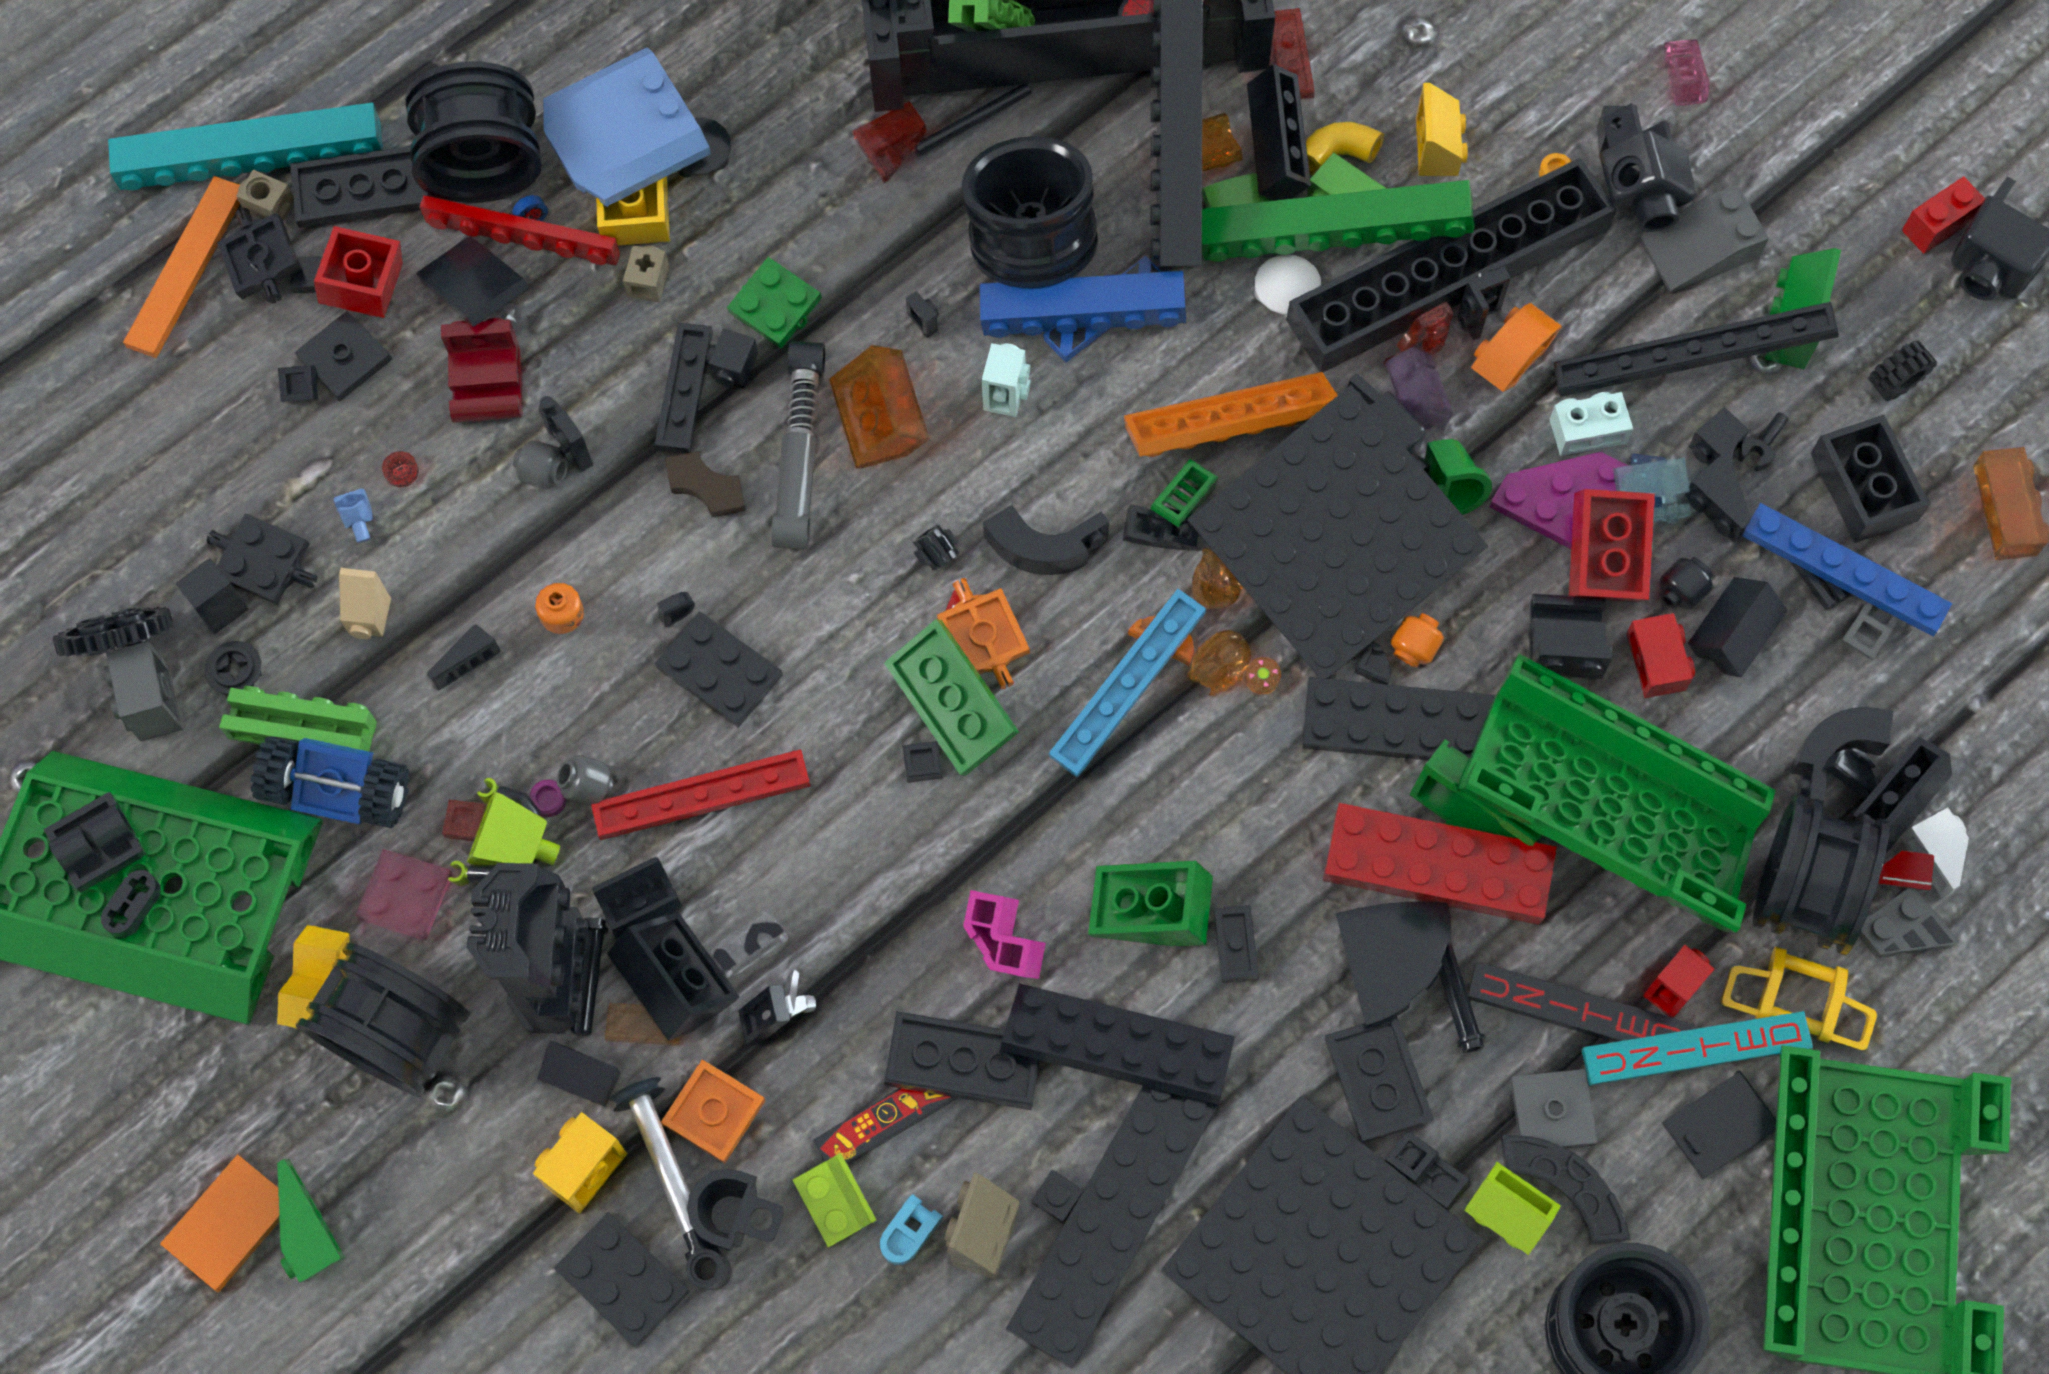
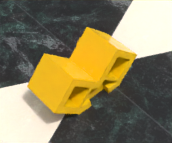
(312, 962)

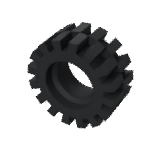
(1902, 370)

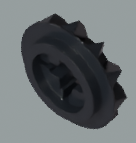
(220, 661)

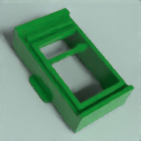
(1439, 792)

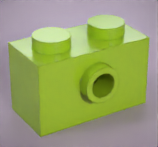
(1512, 1208)

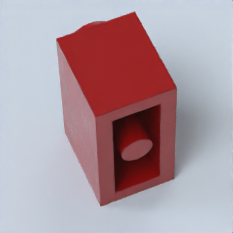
(1943, 215)
(1660, 655)
(1679, 981)

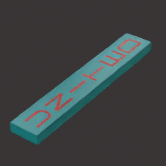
(1695, 1048)

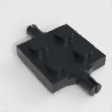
(259, 255)
(262, 558)

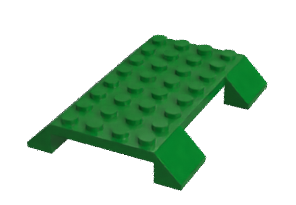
(1618, 792)
(1873, 1217)

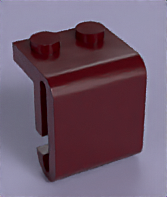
(483, 370)

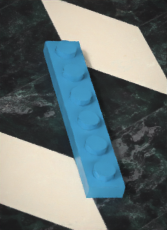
(1127, 683)

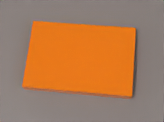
(225, 1224)

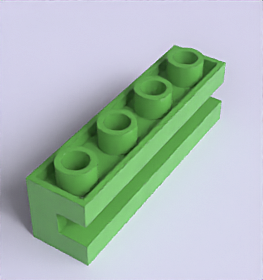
(988, 15)
(285, 716)

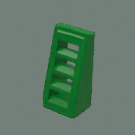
(1196, 475)

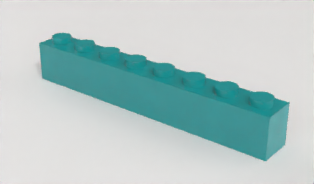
(242, 146)

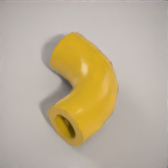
(1342, 139)

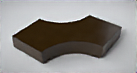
(691, 476)

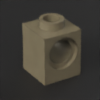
(259, 185)

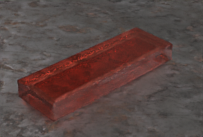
(1291, 49)

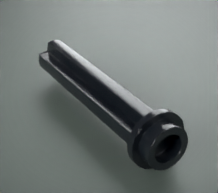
(588, 984)
(1459, 1004)

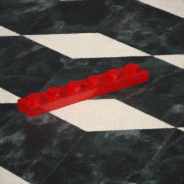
(520, 230)
(700, 794)

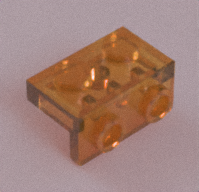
(1218, 143)

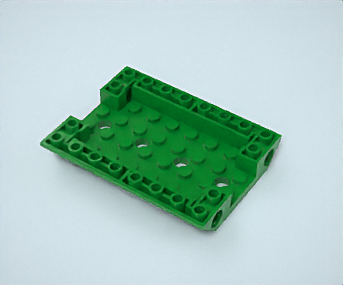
(191, 942)

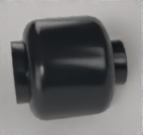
(1686, 583)

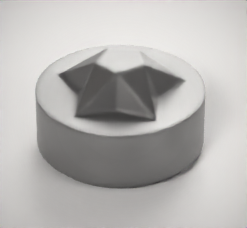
(510, 312)

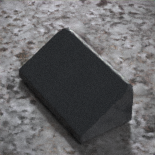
(578, 1073)

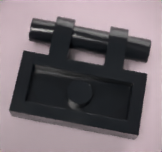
(566, 433)

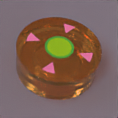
(1262, 675)

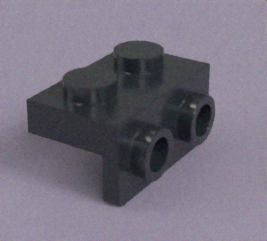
(1481, 298)
(636, 896)

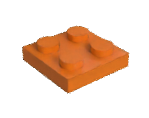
(713, 1111)

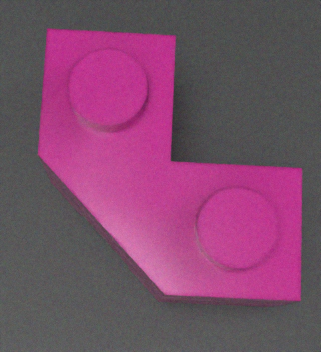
(991, 925)

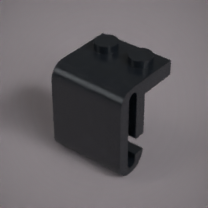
(1569, 635)

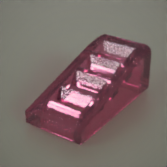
(1684, 90)

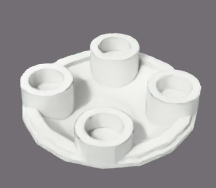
(1284, 280)

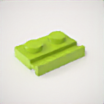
(834, 1200)

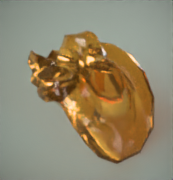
(1213, 583)
(1220, 661)

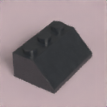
(672, 974)

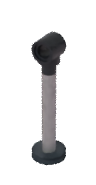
(639, 1099)

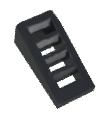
(465, 655)

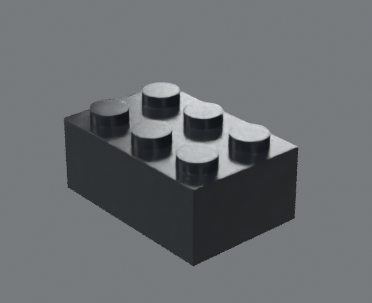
(1869, 478)

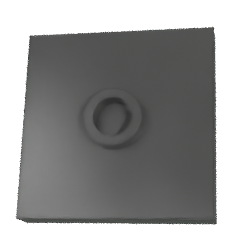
(1555, 1108)

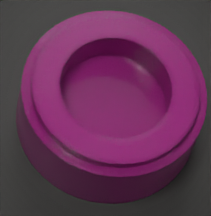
(548, 798)

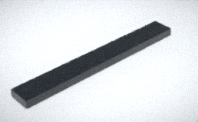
(1696, 349)

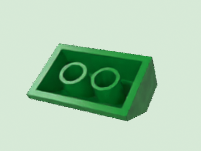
(1803, 284)

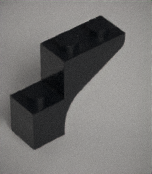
(1717, 487)

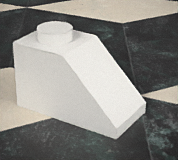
(1947, 840)

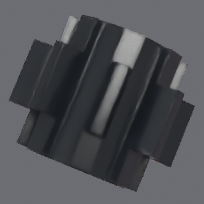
(936, 547)

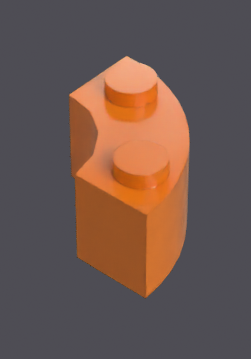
(1515, 346)

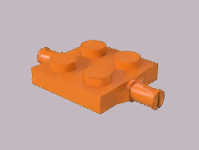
(986, 631)

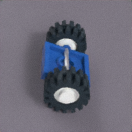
(330, 781)

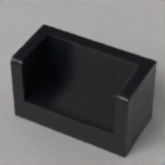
(212, 596)

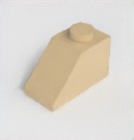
(363, 603)

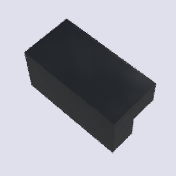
(1738, 625)

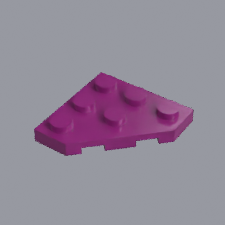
(1545, 494)

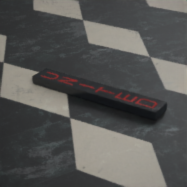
(1567, 1006)

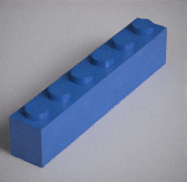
(1084, 302)

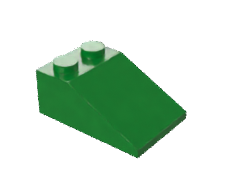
(1152, 903)

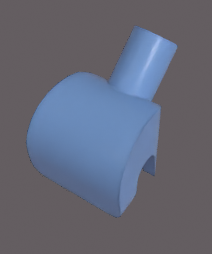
(355, 511)

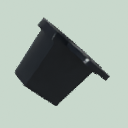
(724, 1205)

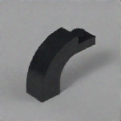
(1043, 552)
(1852, 728)

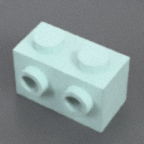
(1005, 379)
(1591, 423)

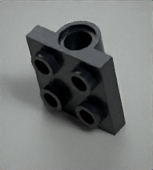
(94, 842)

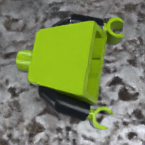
(507, 834)

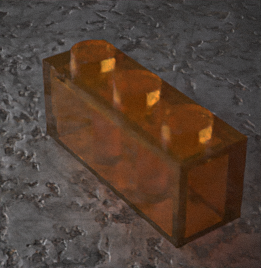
(2011, 503)

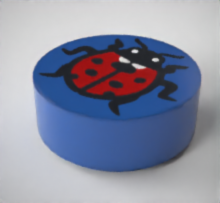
(531, 207)

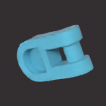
(899, 1242)

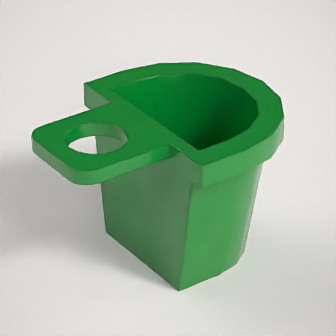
(1457, 475)

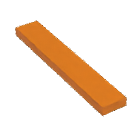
(184, 268)

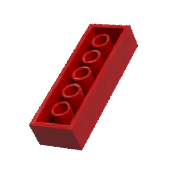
(1439, 863)

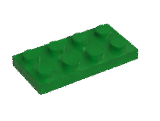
(951, 697)

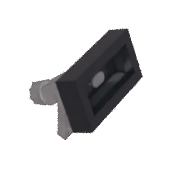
(773, 1009)

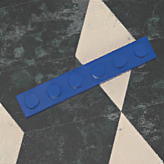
(1847, 569)

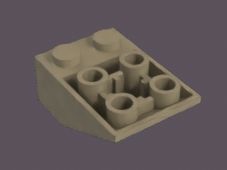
(983, 1227)

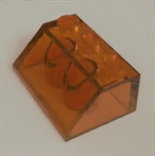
(878, 407)

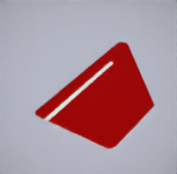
(1908, 870)

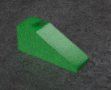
(303, 1231)

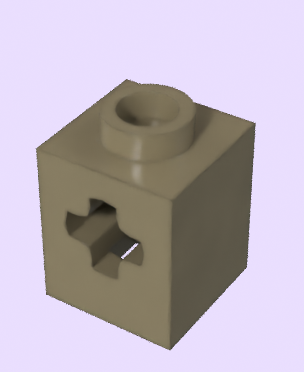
(646, 273)

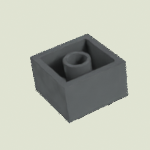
(142, 691)

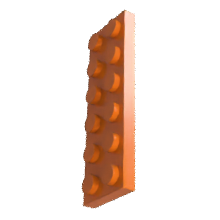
(1228, 414)

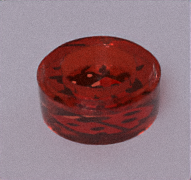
(400, 469)

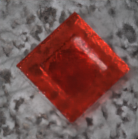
(462, 820)

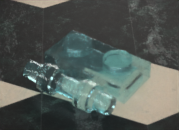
(1662, 478)

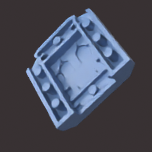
(622, 128)

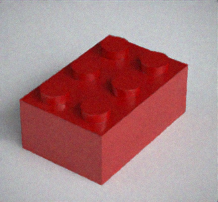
(1611, 545)

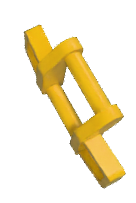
(1838, 982)

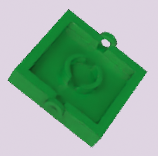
(774, 302)

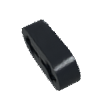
(130, 903)

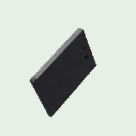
(1721, 1124)

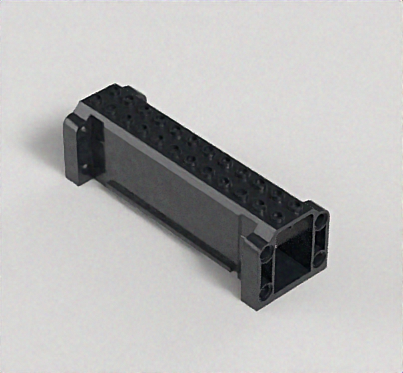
(921, 53)

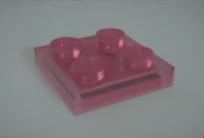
(404, 894)

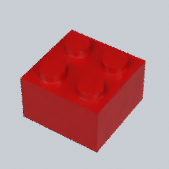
(358, 272)

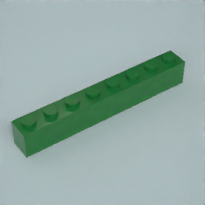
(1337, 220)

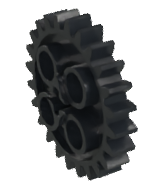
(105, 633)

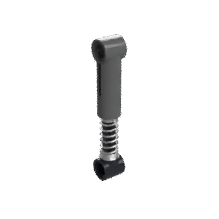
(798, 448)

